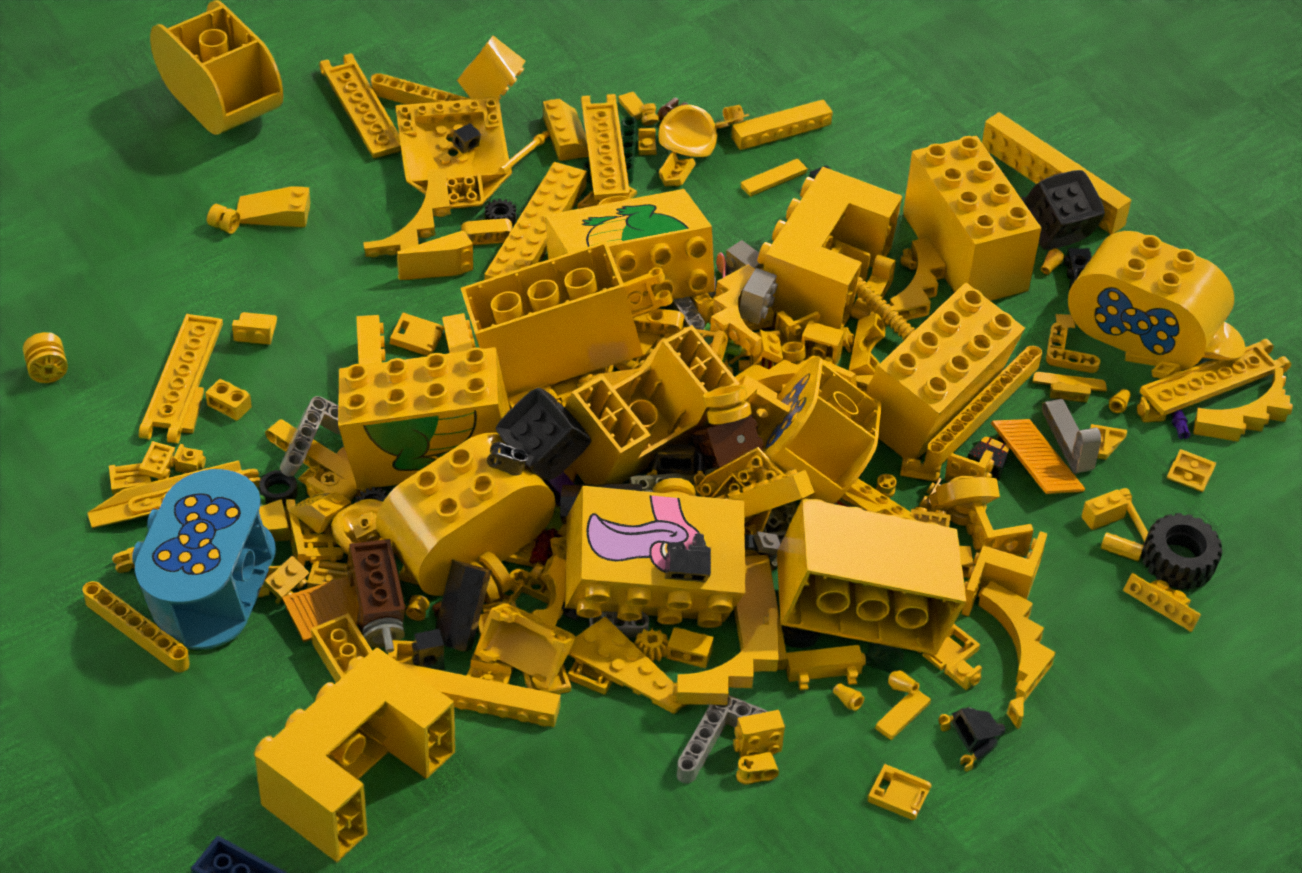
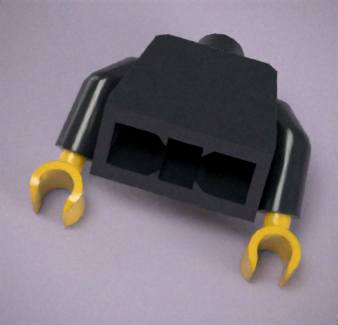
(679, 459)
(976, 730)

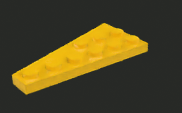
(622, 662)

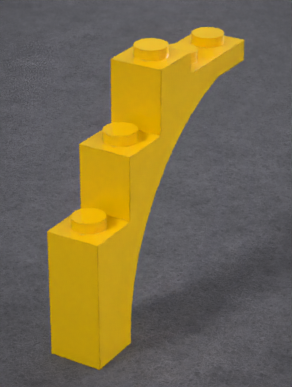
(422, 225)
(727, 313)
(1233, 422)

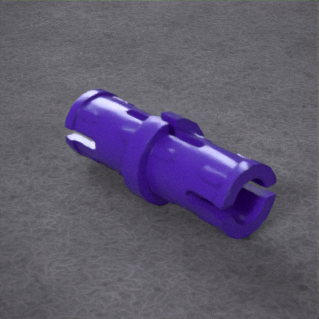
(1180, 422)

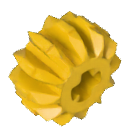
(652, 644)

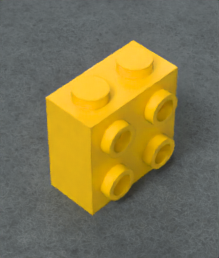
(759, 734)

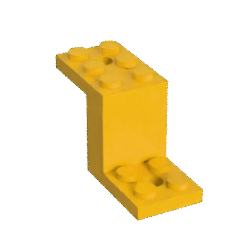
(764, 405)
(1005, 570)

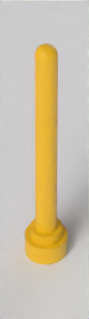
(1133, 513)

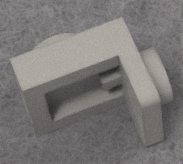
(767, 544)

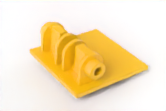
(731, 115)

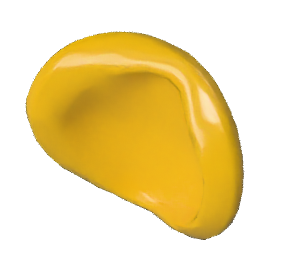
(688, 131)
(1226, 344)
(342, 526)

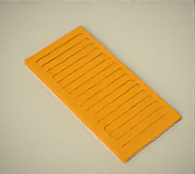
(1037, 456)
(321, 604)

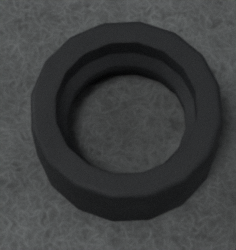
(278, 477)

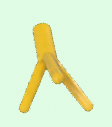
(744, 352)

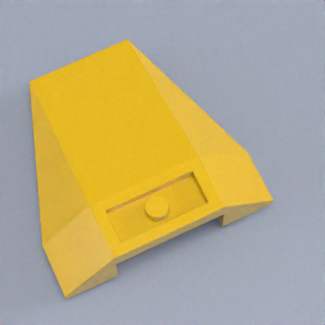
(738, 474)

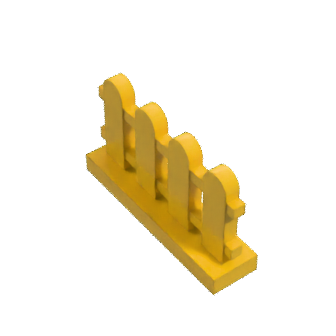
(300, 541)

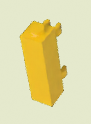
(825, 663)

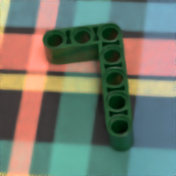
(629, 138)

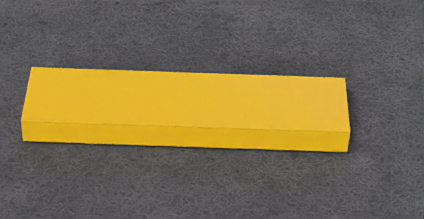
(773, 177)

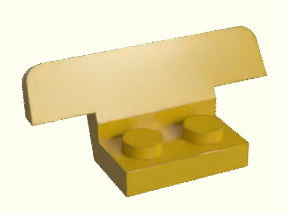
(1069, 387)

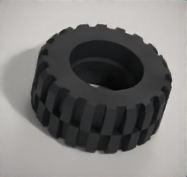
(1191, 534)

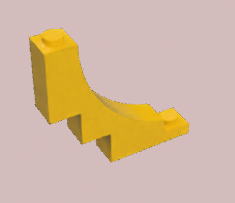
(914, 300)
(784, 371)
(1013, 614)
(712, 685)

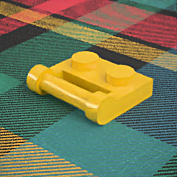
(126, 477)
(320, 576)

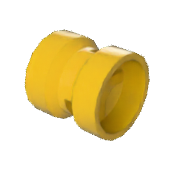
(648, 114)

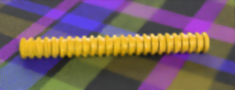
(879, 305)

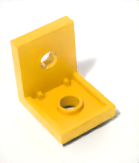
(984, 535)

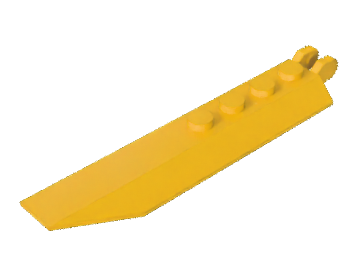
(142, 499)

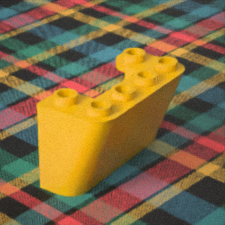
(491, 71)

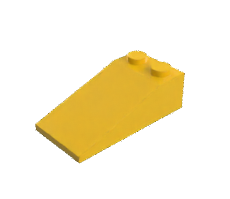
(276, 207)
(437, 258)

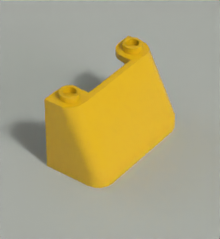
(524, 643)

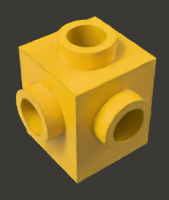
(365, 528)

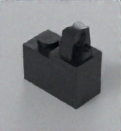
(689, 563)

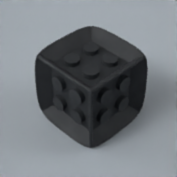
(1065, 208)
(544, 432)

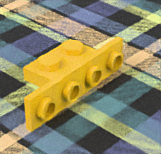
(1164, 600)

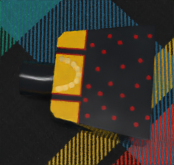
(1000, 454)

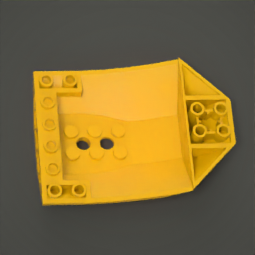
(424, 147)

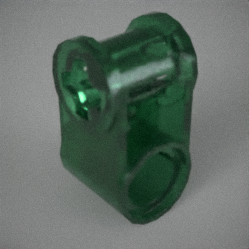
(884, 657)

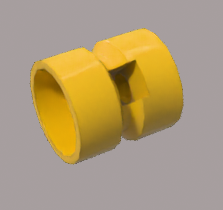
(223, 218)
(794, 352)

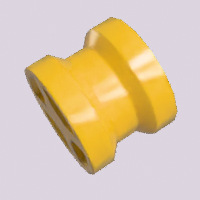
(886, 485)
(417, 607)

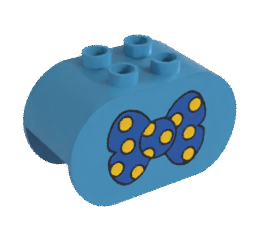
(204, 558)

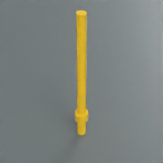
(538, 140)

